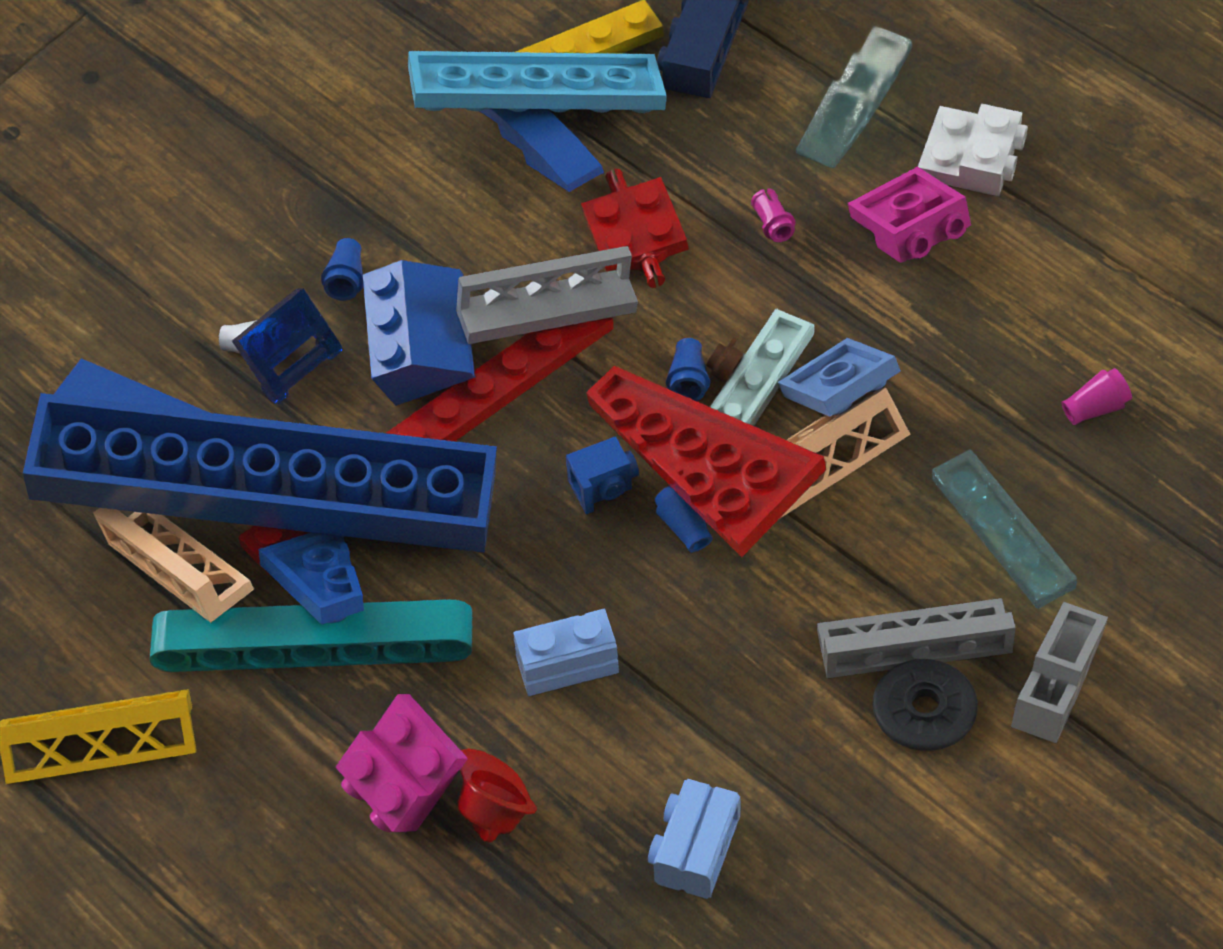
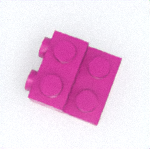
(911, 214)
(400, 766)

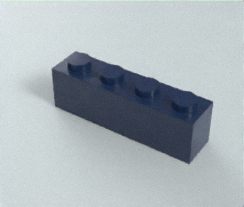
(699, 45)

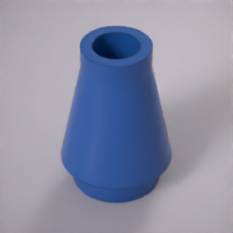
(344, 272)
(688, 370)
(682, 520)

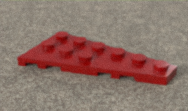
(717, 464)

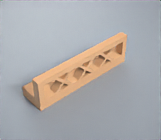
(828, 430)
(174, 569)

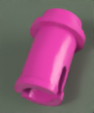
(777, 223)

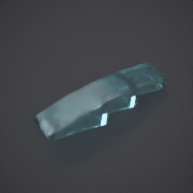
(854, 98)

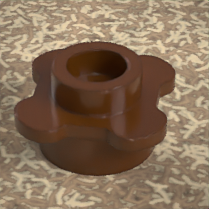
(724, 361)

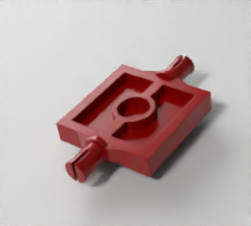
(638, 219)

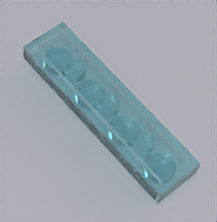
(1004, 529)

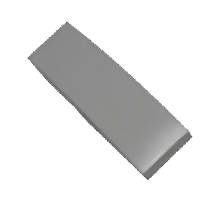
(1058, 672)

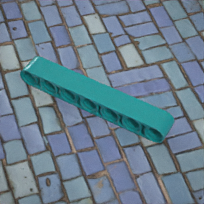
(294, 638)

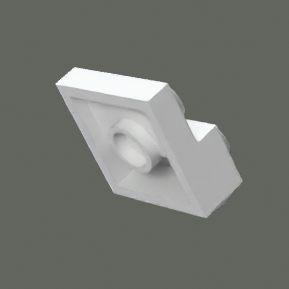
(974, 148)

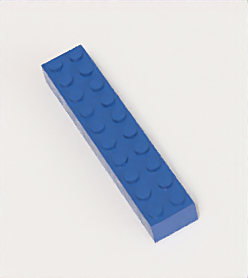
(260, 472)

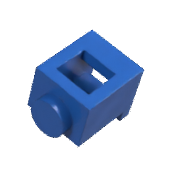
(600, 472)

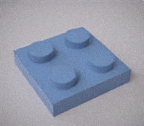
(839, 377)

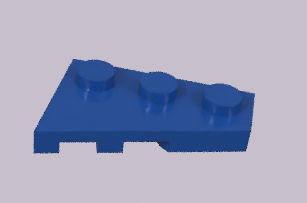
(317, 574)

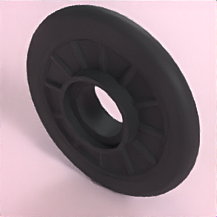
(919, 730)

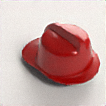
(492, 795)

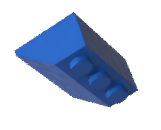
(415, 330)

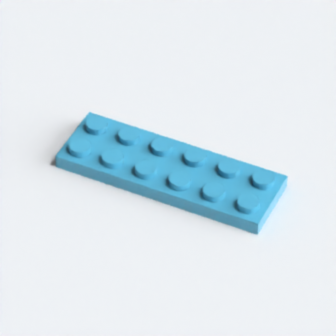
(535, 81)

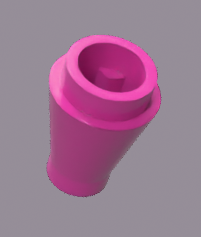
(1099, 396)

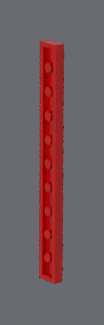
(475, 400)

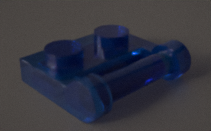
(280, 334)

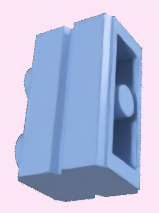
(566, 652)
(696, 838)

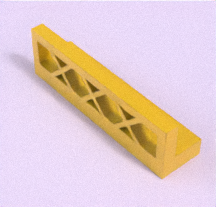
(95, 718)

